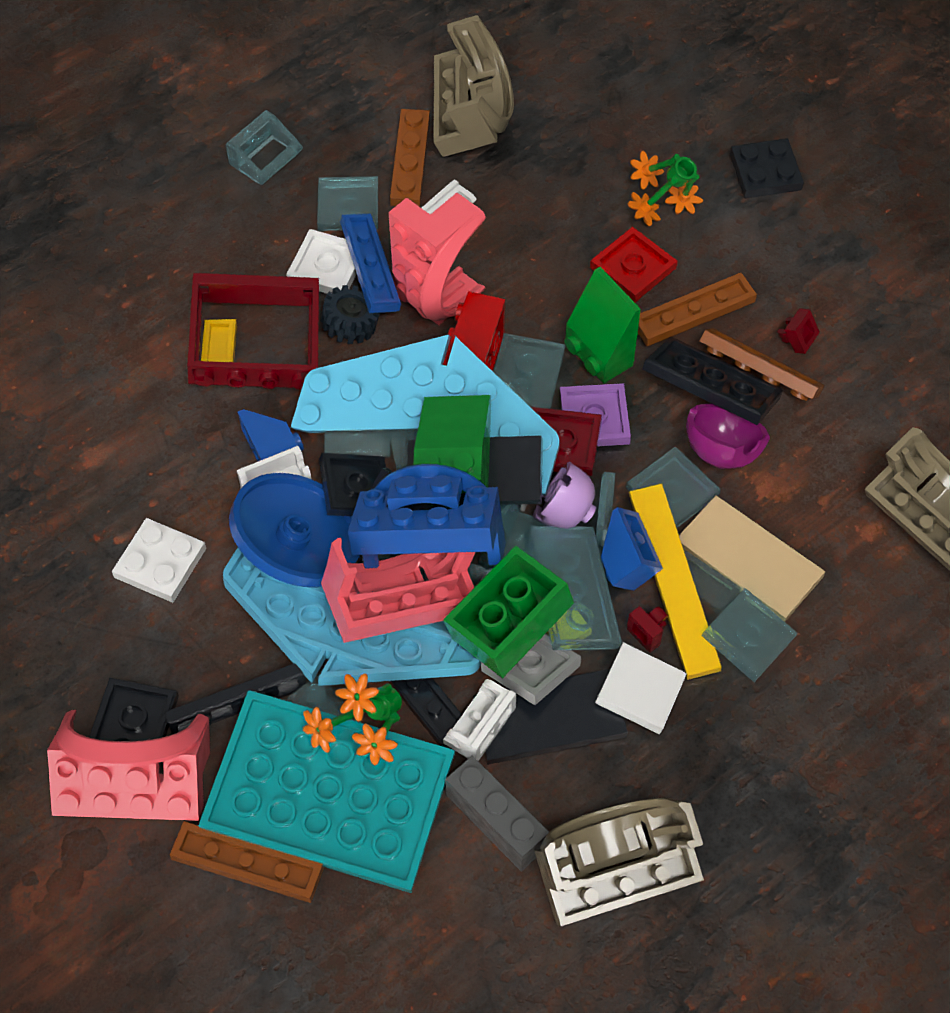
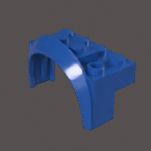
(464, 528)

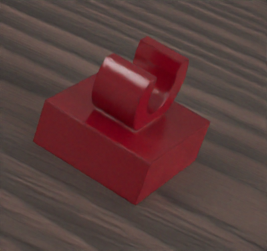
(800, 331)
(647, 627)

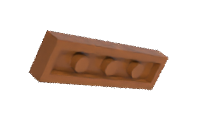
(410, 156)
(695, 309)
(772, 370)
(247, 862)

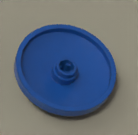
(286, 528)

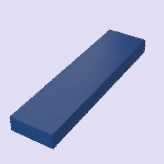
(370, 263)

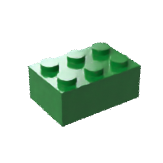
(509, 611)

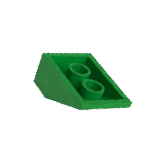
(604, 328)
(455, 434)

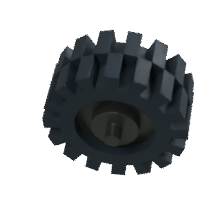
(347, 315)

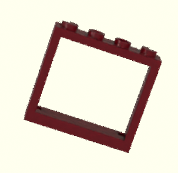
(251, 290)

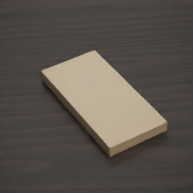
(751, 557)

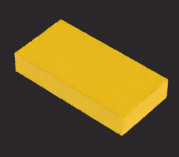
(219, 340)

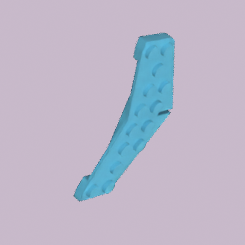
(390, 389)
(308, 634)

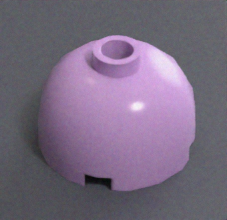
(567, 499)

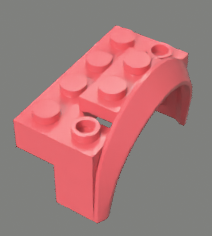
(435, 238)
(394, 593)
(123, 776)

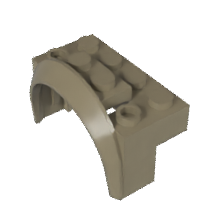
(472, 123)
(920, 513)
(612, 838)

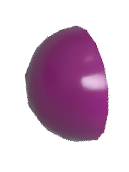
(724, 437)

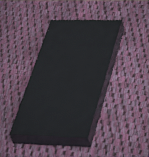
(713, 380)
(513, 468)
(558, 722)

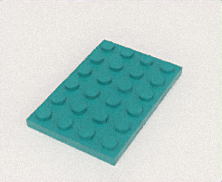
(327, 804)

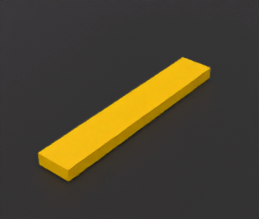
(676, 583)

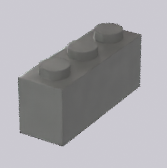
(496, 812)

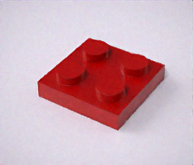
(635, 263)

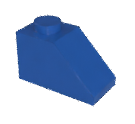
(267, 435)
(628, 551)

